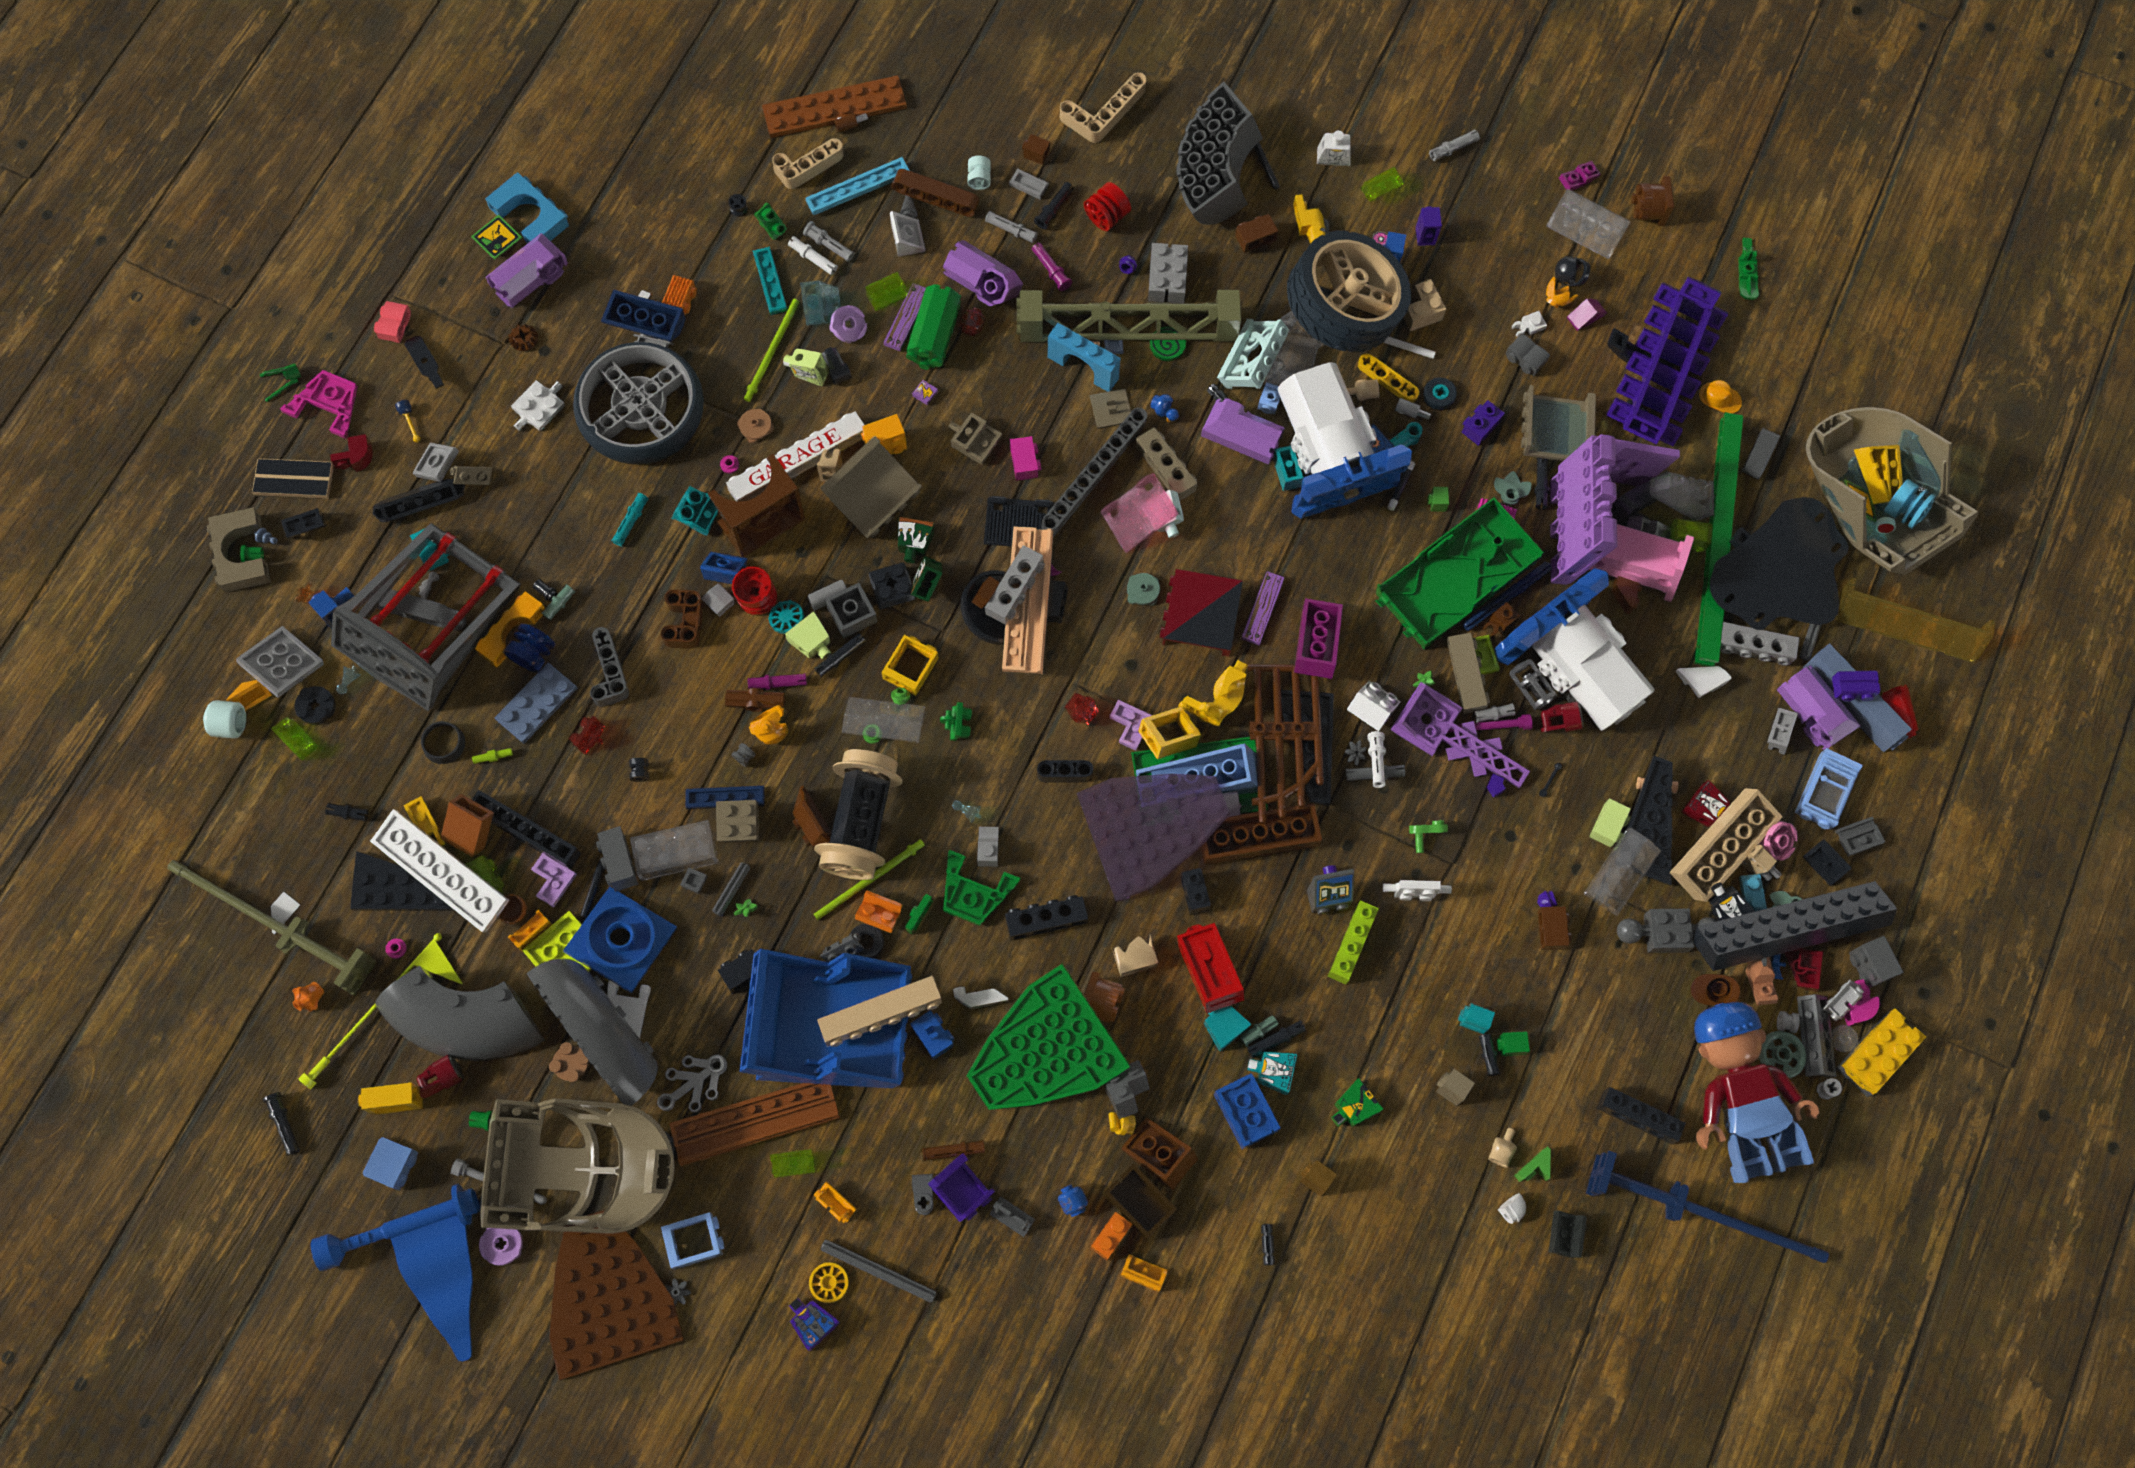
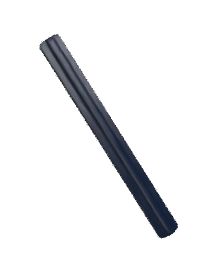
(1507, 596)

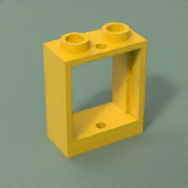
(898, 679)
(1156, 742)
(390, 1098)

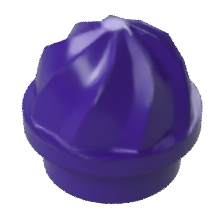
(1128, 264)
(1546, 899)

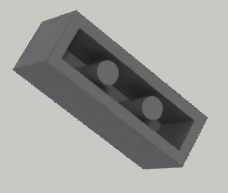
(616, 859)

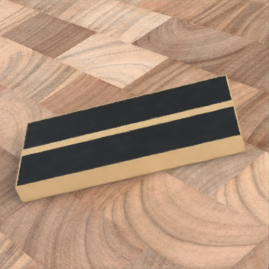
(293, 478)

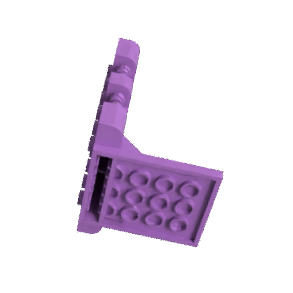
(1586, 496)

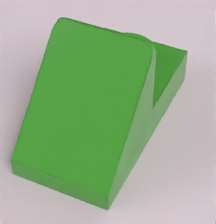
(1540, 1163)

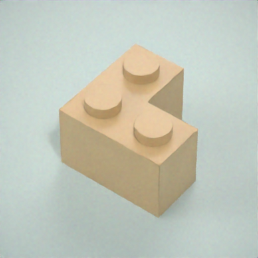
(1426, 307)

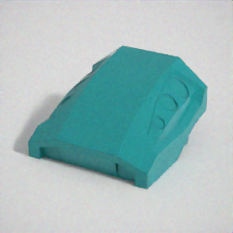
(696, 511)

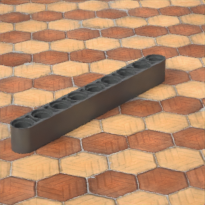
(1097, 464)

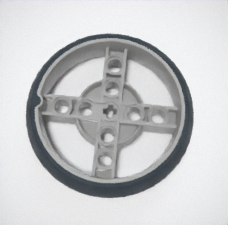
(608, 366)

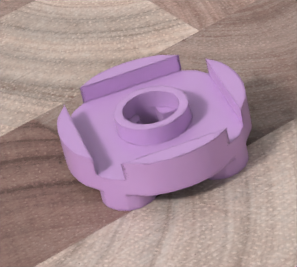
(839, 327)
(494, 1254)

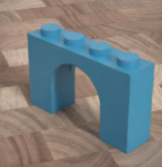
(519, 191)
(1065, 342)

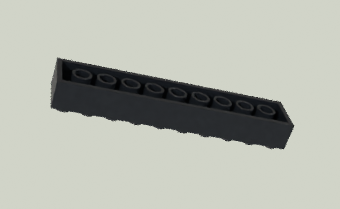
(1794, 925)

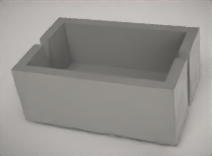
(1168, 273)

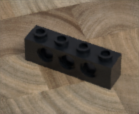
(1039, 926)
(1641, 1115)

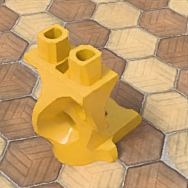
(1227, 696)

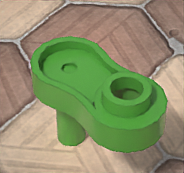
(1418, 830)

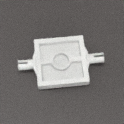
(537, 405)
(1416, 889)

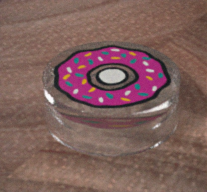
(1380, 237)

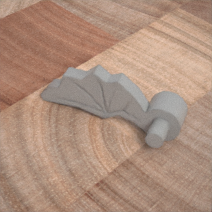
(426, 584)

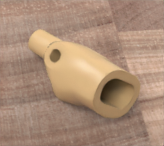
(1365, 389)
(1503, 1149)

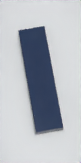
(706, 797)

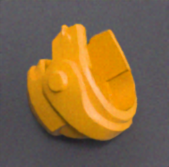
(767, 726)

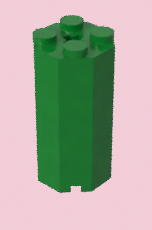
(933, 326)

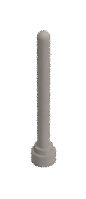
(461, 1168)

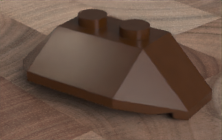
(810, 820)

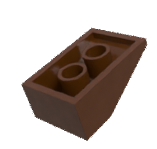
(1160, 1153)

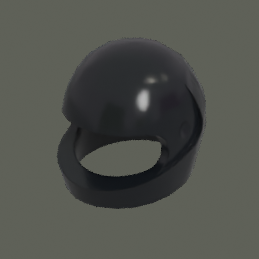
(1566, 270)

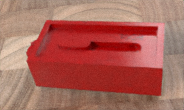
(1210, 967)

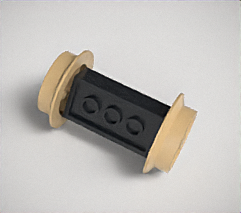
(859, 814)

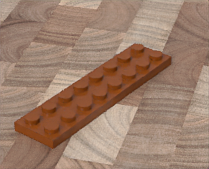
(824, 107)

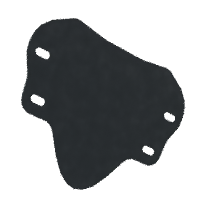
(1783, 568)

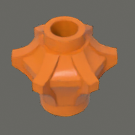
(307, 997)

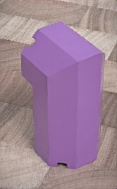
(527, 270)
(982, 274)
(1242, 431)
(1816, 706)

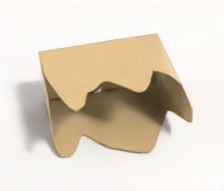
(1137, 957)

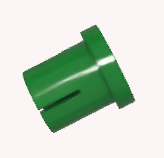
(251, 553)
(481, 1119)

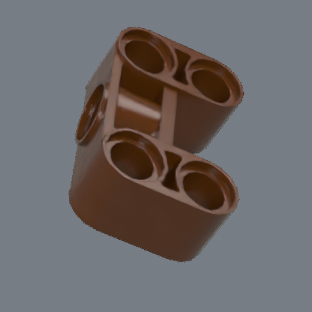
(691, 619)

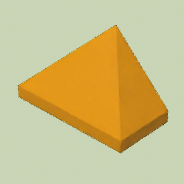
(249, 694)

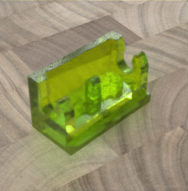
(1381, 184)
(886, 291)
(295, 738)
(792, 1163)

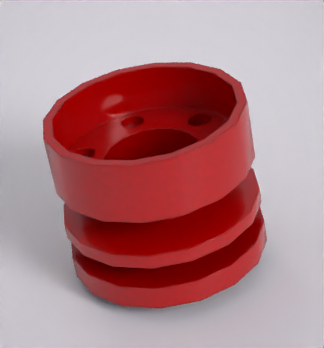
(1107, 206)
(753, 581)

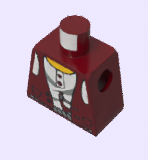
(1706, 804)

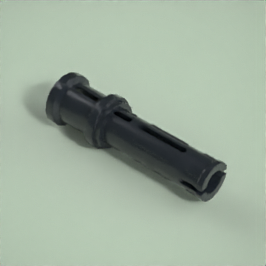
(1050, 211)
(278, 1114)

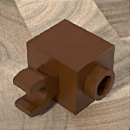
(1502, 620)

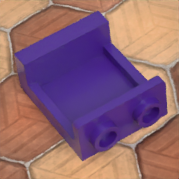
(960, 1189)

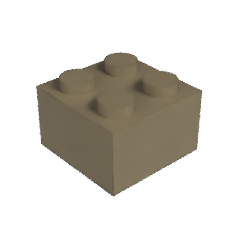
(737, 821)

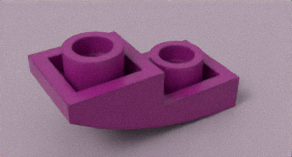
(1580, 176)

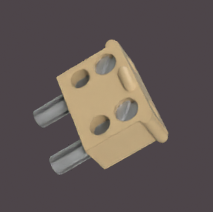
(1761, 862)

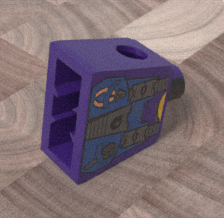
(811, 1322)

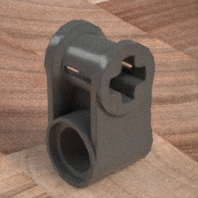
(922, 1191)

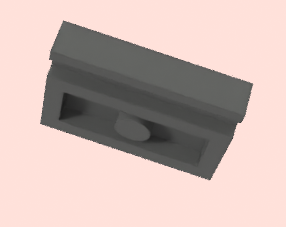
(1860, 836)

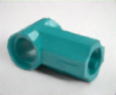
(1406, 438)

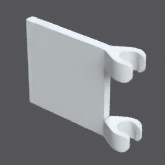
(633, 1007)

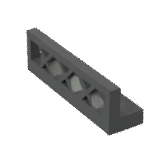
(1815, 1035)

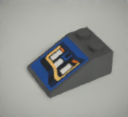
(1331, 891)

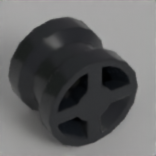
(738, 200)

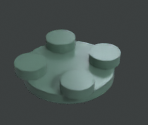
(1143, 589)

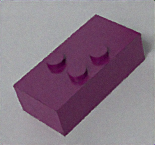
(1318, 638)

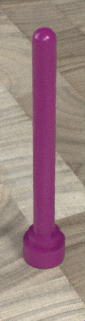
(1523, 722)

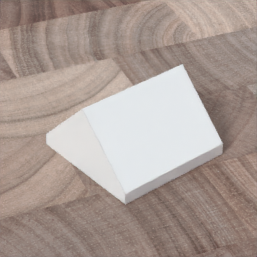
(906, 234)

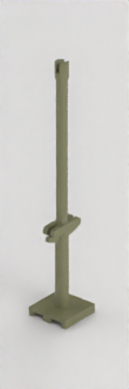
(352, 971)

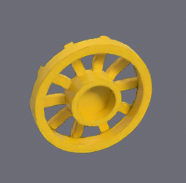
(828, 1282)

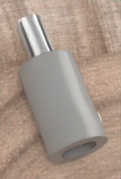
(1410, 409)

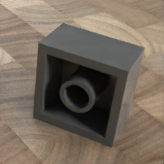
(851, 610)
(1875, 962)

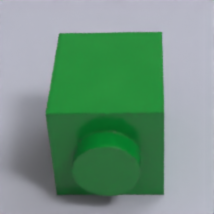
(1513, 1043)

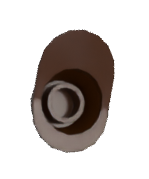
(1715, 989)

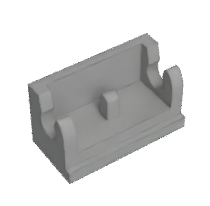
(1782, 730)

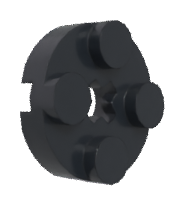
(310, 695)

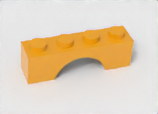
(525, 611)

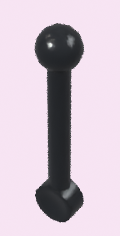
(1543, 792)

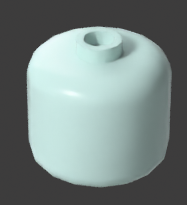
(224, 719)

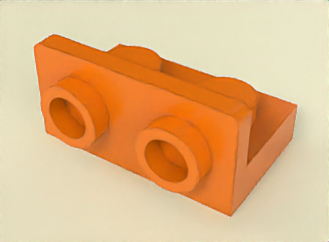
(879, 911)

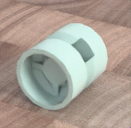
(979, 172)

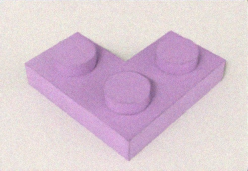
(1131, 718)
(557, 878)

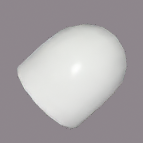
(1513, 1209)

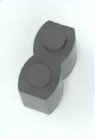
(1527, 355)

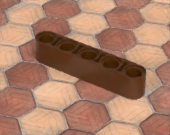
(935, 192)

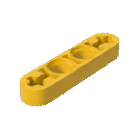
(1390, 376)

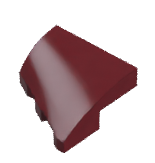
(1806, 968)

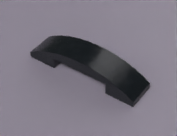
(1624, 349)

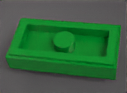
(918, 913)

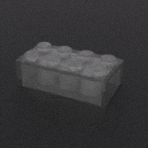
(674, 850)

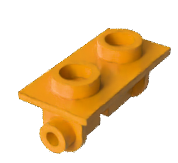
(840, 1206)

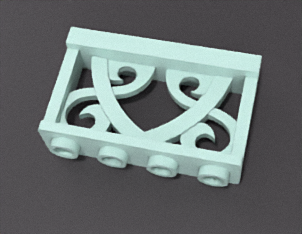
(1248, 340)

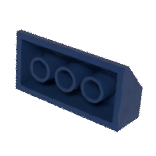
(644, 316)

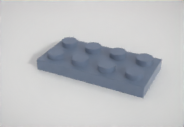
(535, 703)

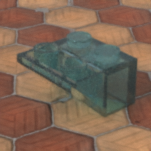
(819, 301)

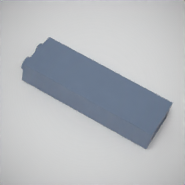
(1874, 716)

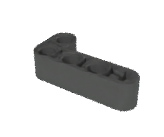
(608, 664)

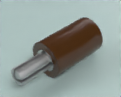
(848, 122)

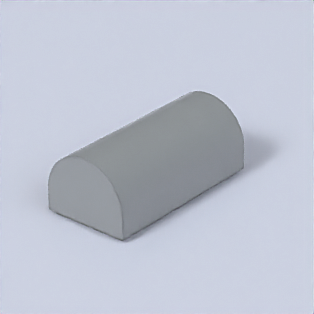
(817, 598)

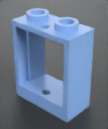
(671, 1246)

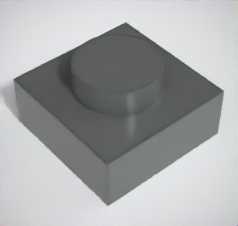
(693, 880)

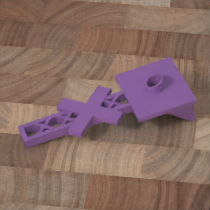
(1443, 714)

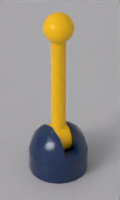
(404, 408)

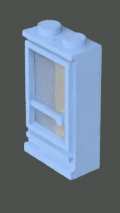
(1828, 789)

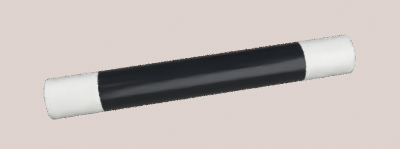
(1400, 487)

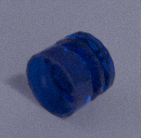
(530, 645)

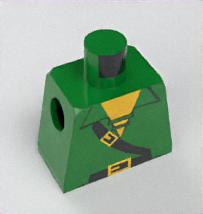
(1356, 1105)

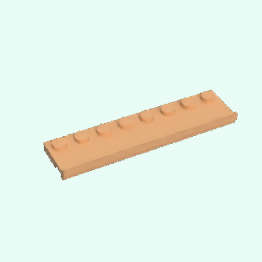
(1027, 630)

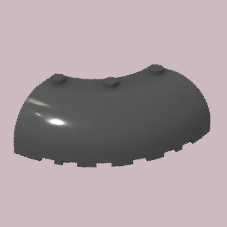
(1213, 156)
(458, 1023)
(597, 1027)

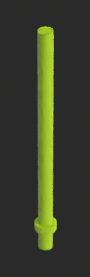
(752, 389)
(911, 850)

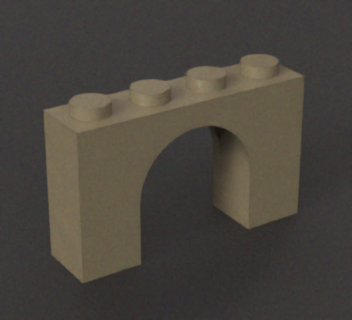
(224, 531)

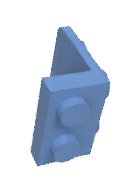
(390, 1163)

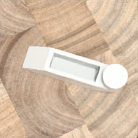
(980, 998)

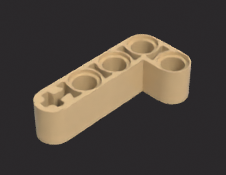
(830, 153)

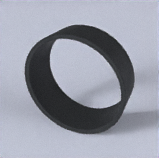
(455, 754)

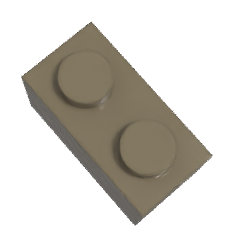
(1454, 1086)

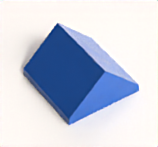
(722, 567)

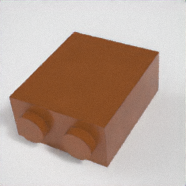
(466, 825)

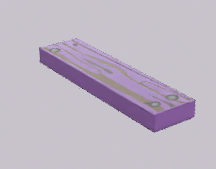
(905, 318)
(1262, 608)

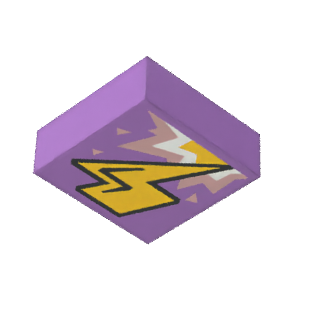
(925, 392)

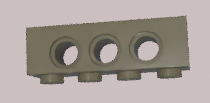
(1155, 439)

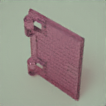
(1139, 513)

